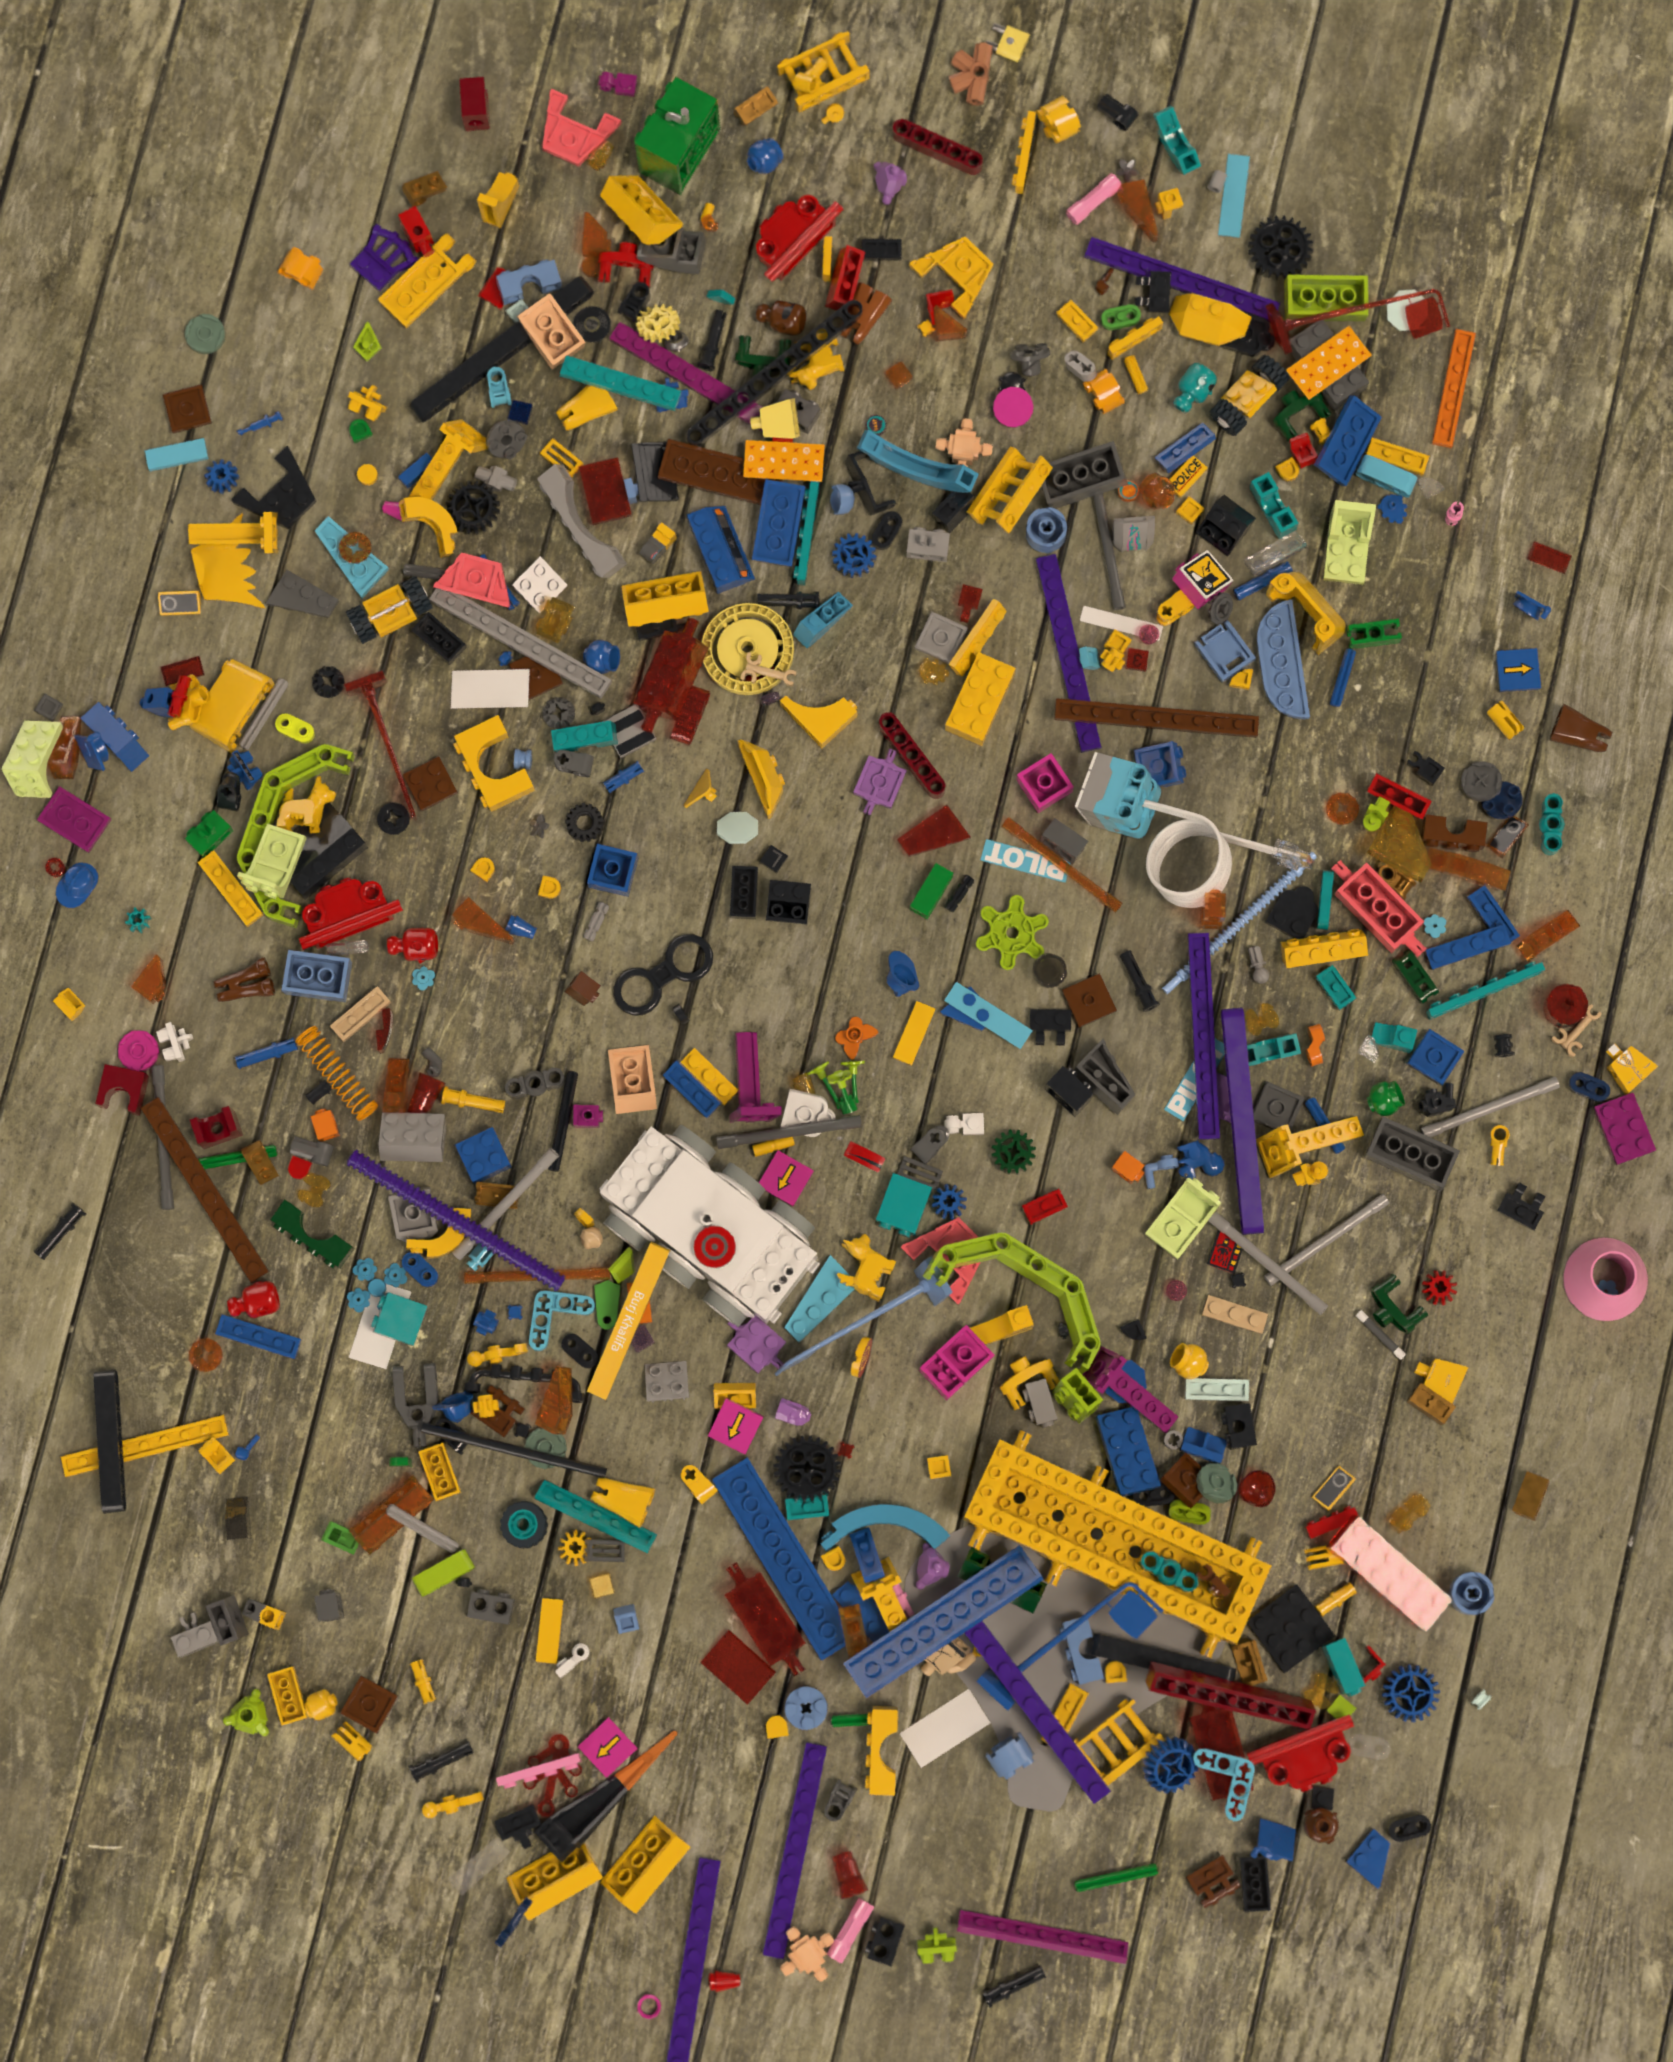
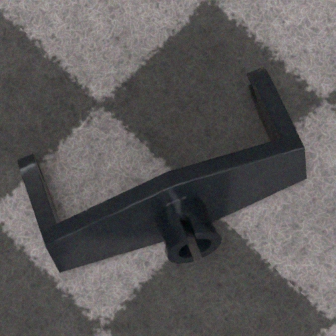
(860, 485)

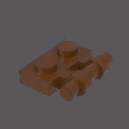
(502, 1421)
(1209, 1876)

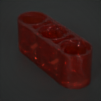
(690, 716)

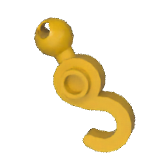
(495, 1354)
(450, 1804)

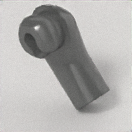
(435, 1062)

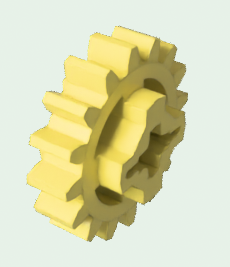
(658, 323)

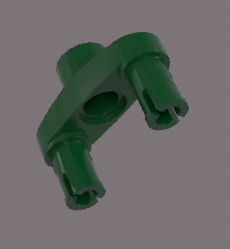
(758, 362)
(1295, 404)
(1389, 1312)

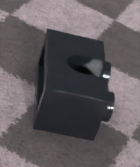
(1244, 1415)

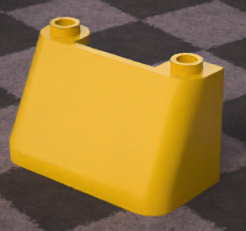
(1328, 625)
(231, 703)

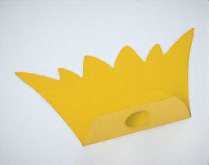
(222, 574)

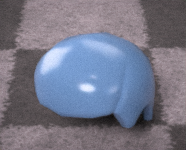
(842, 499)

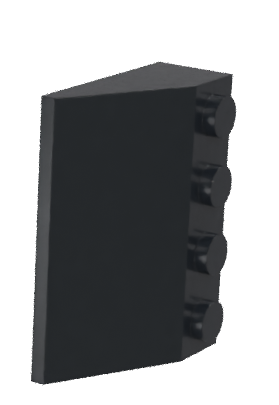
(325, 852)

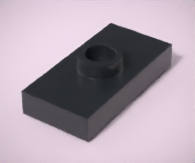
(882, 249)

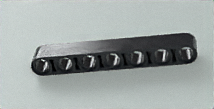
(109, 1441)
(1143, 1656)

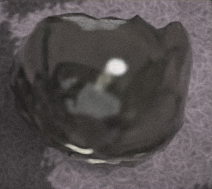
(1049, 970)

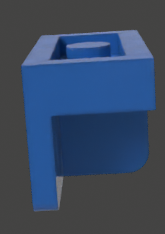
(1203, 1445)

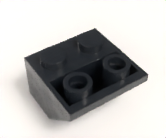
(1225, 525)
(788, 902)

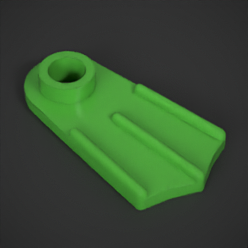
(607, 1303)

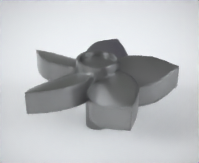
(1128, 169)
(539, 826)

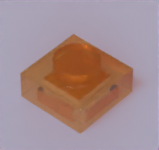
(898, 375)

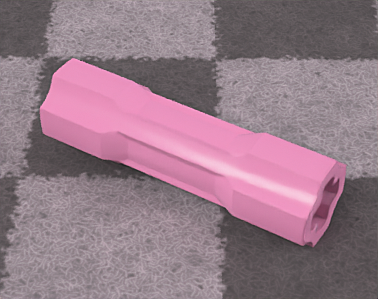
(1093, 199)
(850, 1930)

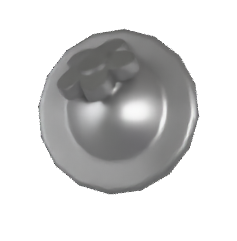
(677, 342)

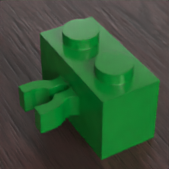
(208, 833)

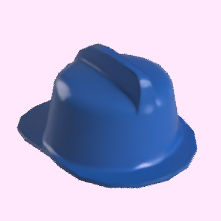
(76, 885)
(902, 974)
(455, 1406)

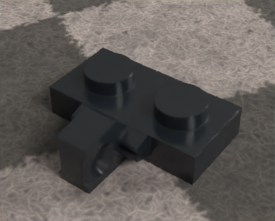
(519, 1825)

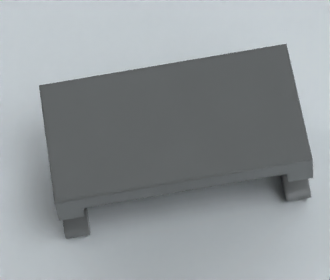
(1063, 841)

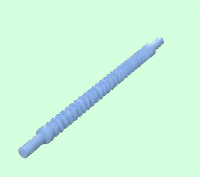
(1183, 974)

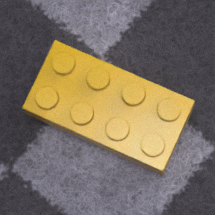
(439, 1472)
(287, 1695)

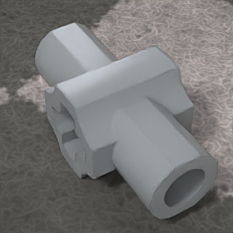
(496, 478)

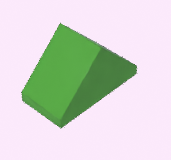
(340, 1537)

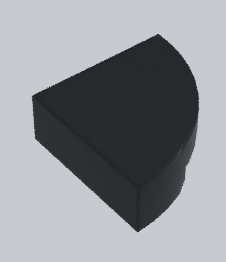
(1133, 1330)

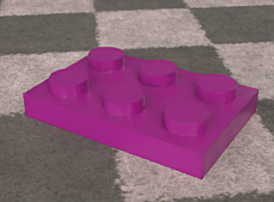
(74, 819)
(1624, 1129)

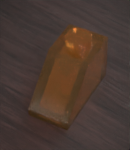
(594, 238)
(152, 981)

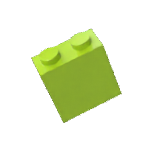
(1077, 1396)

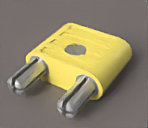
(1012, 42)

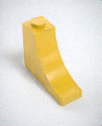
(497, 201)
(824, 722)
(1004, 1326)

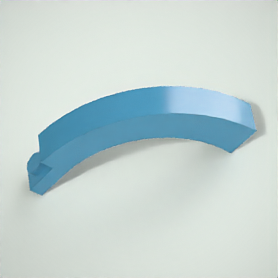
(932, 473)
(887, 1514)

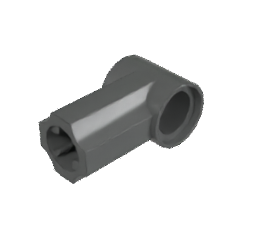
(315, 1151)

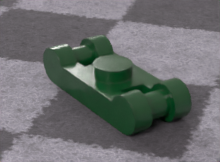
(1415, 976)

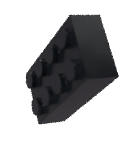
(439, 638)
(743, 892)
(1255, 1884)

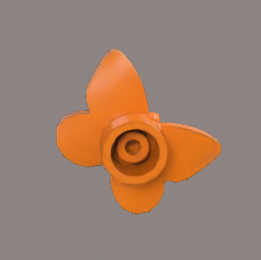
(854, 1035)

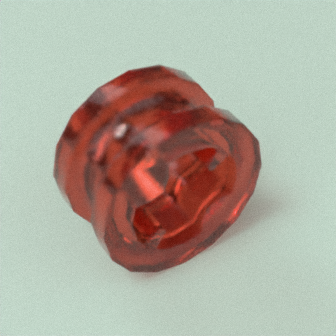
(49, 870)

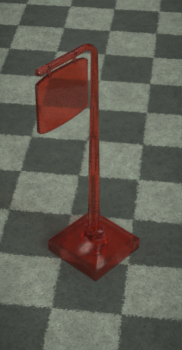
(367, 686)

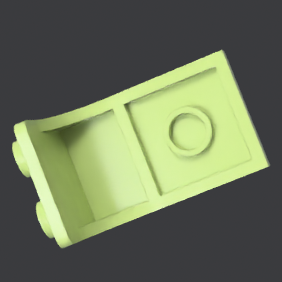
(29, 757)
(274, 862)
(1183, 1217)

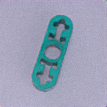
(1325, 900)

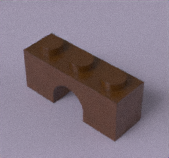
(1436, 833)

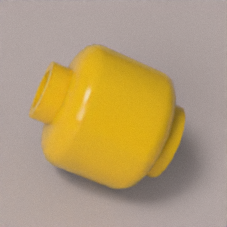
(321, 1705)

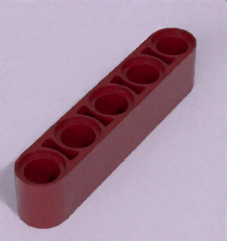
(943, 154)
(910, 746)

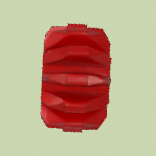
(1445, 1284)

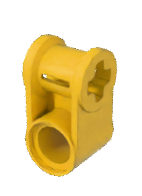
(1176, 605)
(700, 1486)

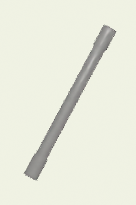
(1540, 1088)
(542, 1164)
(1371, 1208)
(1226, 1228)

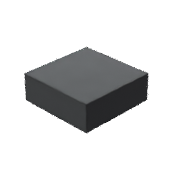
(48, 707)

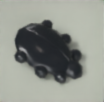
(1011, 380)

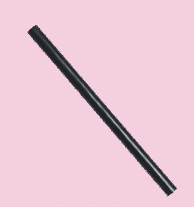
(514, 1450)

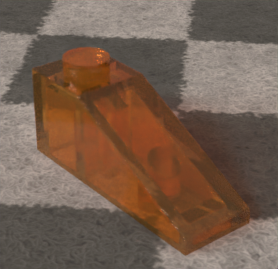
(1138, 206)
(65, 754)
(477, 921)
(853, 1629)

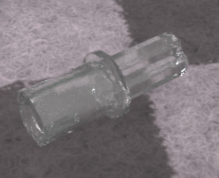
(347, 948)

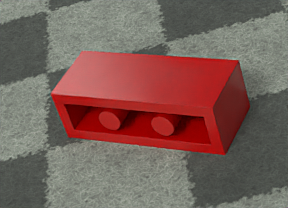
(845, 277)
(1399, 795)

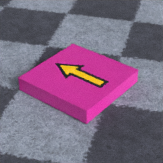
(785, 1178)
(735, 1426)
(607, 1747)

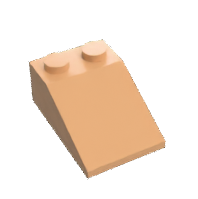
(551, 331)
(632, 1079)

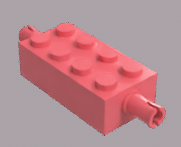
(1379, 908)

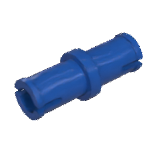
(623, 777)

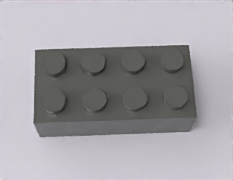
(1338, 392)
(1084, 475)
(1412, 1154)

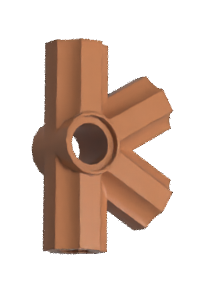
(968, 68)

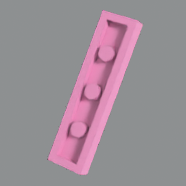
(530, 1774)

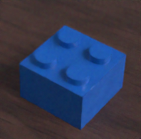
(612, 870)
(483, 1155)

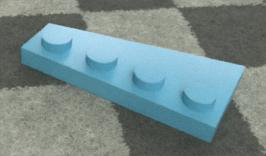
(361, 575)
(820, 1300)

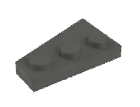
(300, 595)

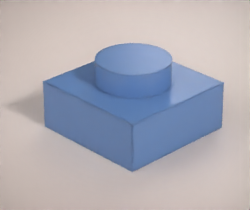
(632, 490)

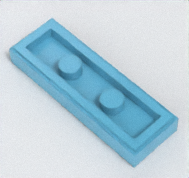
(176, 454)

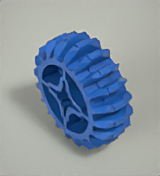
(1429, 1692)
(1173, 1775)

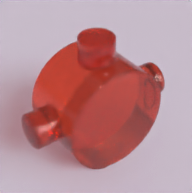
(846, 1450)

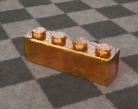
(378, 1527)

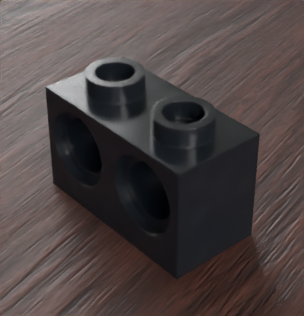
(890, 1942)

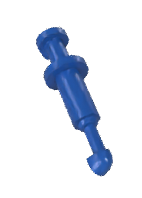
(267, 421)

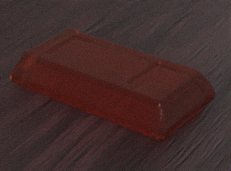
(1549, 557)
(186, 667)

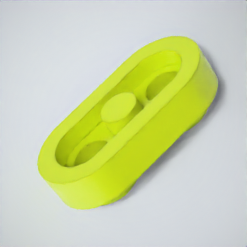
(294, 727)

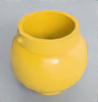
(1189, 1361)

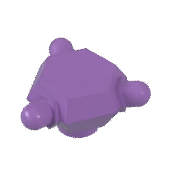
(889, 180)
(930, 1567)

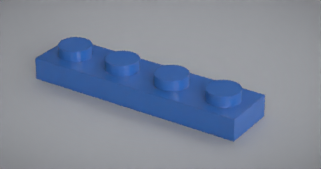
(1468, 946)
(258, 1336)

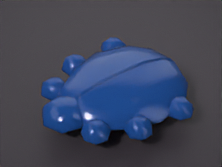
(1393, 507)

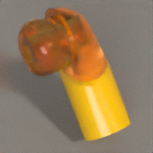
(707, 219)

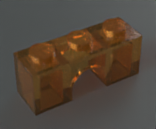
(1213, 910)

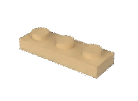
(360, 1014)
(1235, 1314)

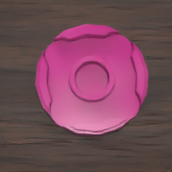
(1013, 407)
(138, 1050)

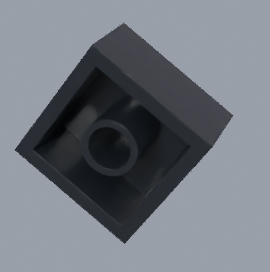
(1069, 1090)

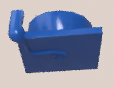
(1531, 606)
(93, 750)
(1274, 1841)

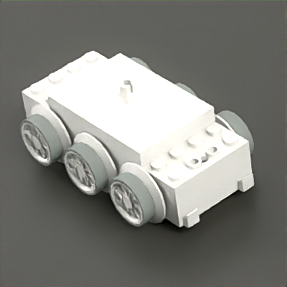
(674, 1195)

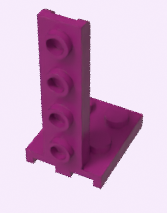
(749, 1083)
(1107, 1372)

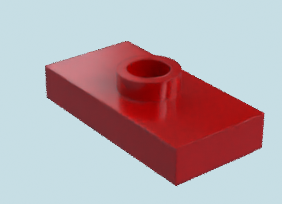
(1044, 1206)

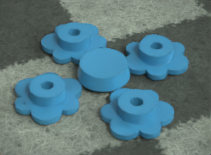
(376, 1286)

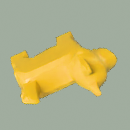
(820, 364)
(305, 811)
(870, 1268)

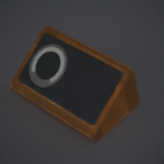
(1507, 836)

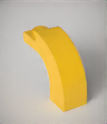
(435, 516)
(441, 1246)

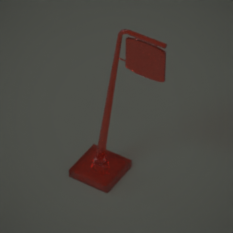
(1422, 317)

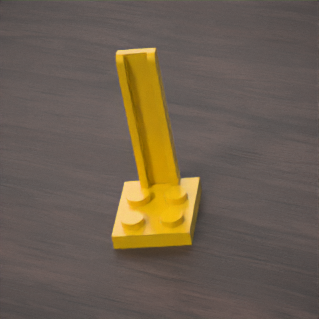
(459, 437)
(238, 533)
(1282, 1149)
(883, 1594)

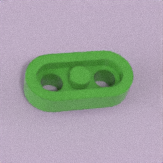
(1119, 315)

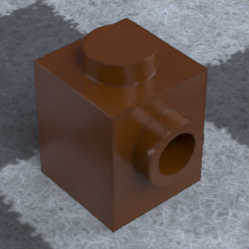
(583, 989)

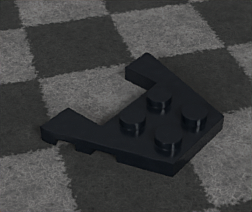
(288, 498)

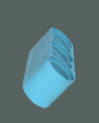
(1386, 476)

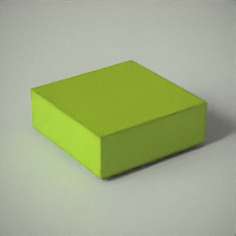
(1340, 1707)

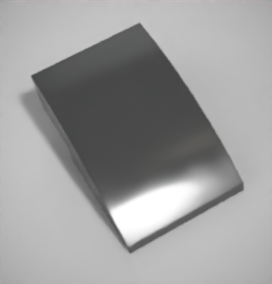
(677, 253)

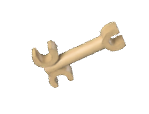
(752, 668)
(1567, 1042)

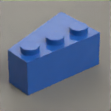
(115, 736)

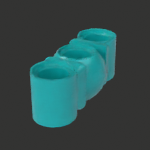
(1554, 815)
(1179, 1574)

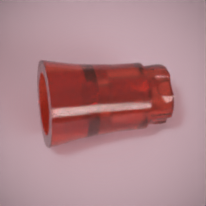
(425, 1094)
(848, 1875)

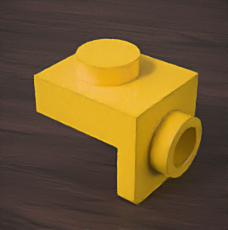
(1168, 201)
(216, 1455)

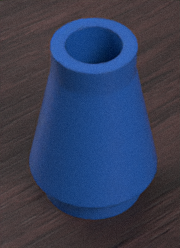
(520, 927)

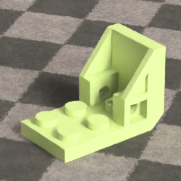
(1348, 541)

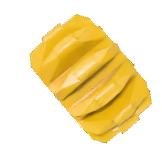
(568, 1552)

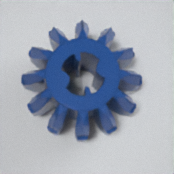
(220, 469)
(955, 1205)

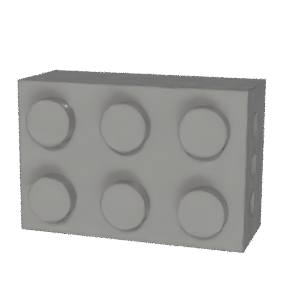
(412, 1137)

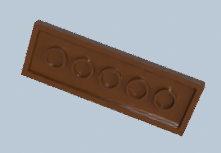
(710, 472)

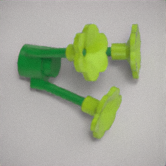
(847, 1102)

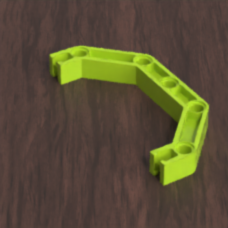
(267, 806)
(1049, 1276)

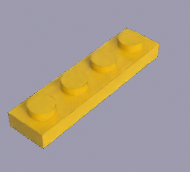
(1022, 160)
(977, 637)
(230, 888)

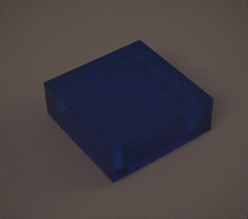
(520, 412)

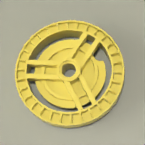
(747, 633)

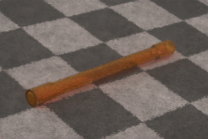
(1019, 832)
(481, 1277)

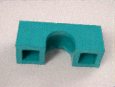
(1267, 496)
(594, 734)
(1273, 1049)

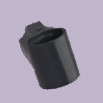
(1122, 115)

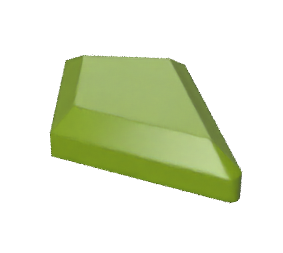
(367, 343)
(623, 1266)

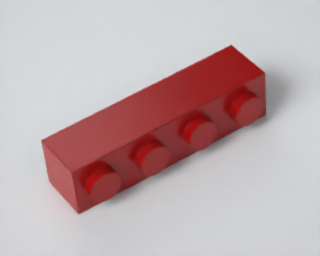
(1328, 1524)

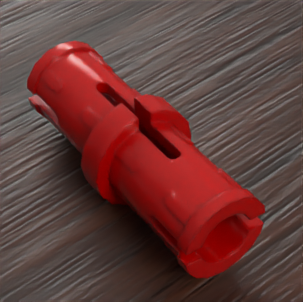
(179, 696)

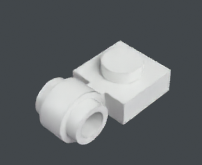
(972, 1124)
(567, 1665)

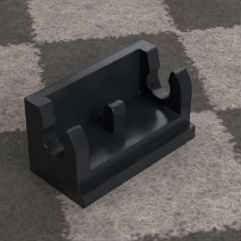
(953, 509)

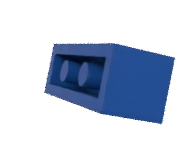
(415, 471)

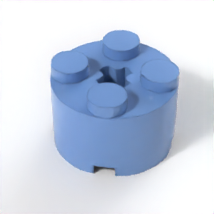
(1042, 519)
(1483, 1591)
(808, 1720)
(1010, 1755)

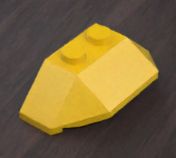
(1208, 319)
(763, 774)

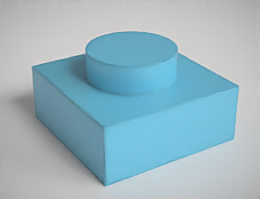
(1089, 658)

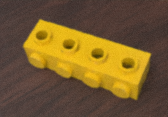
(1324, 948)

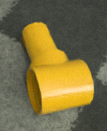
(810, 80)
(1498, 1146)

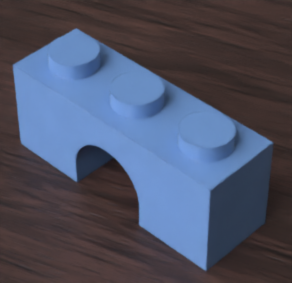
(543, 274)
(1084, 1669)

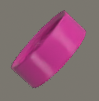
(640, 2009)

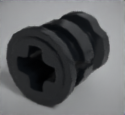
(1503, 1045)

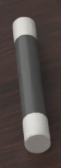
(1380, 1334)

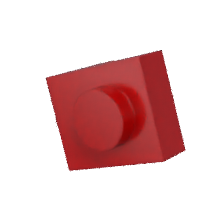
(1303, 450)

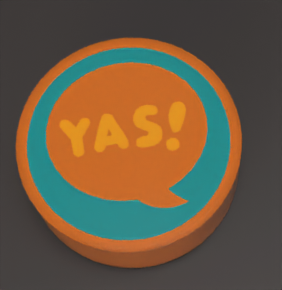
(1129, 492)

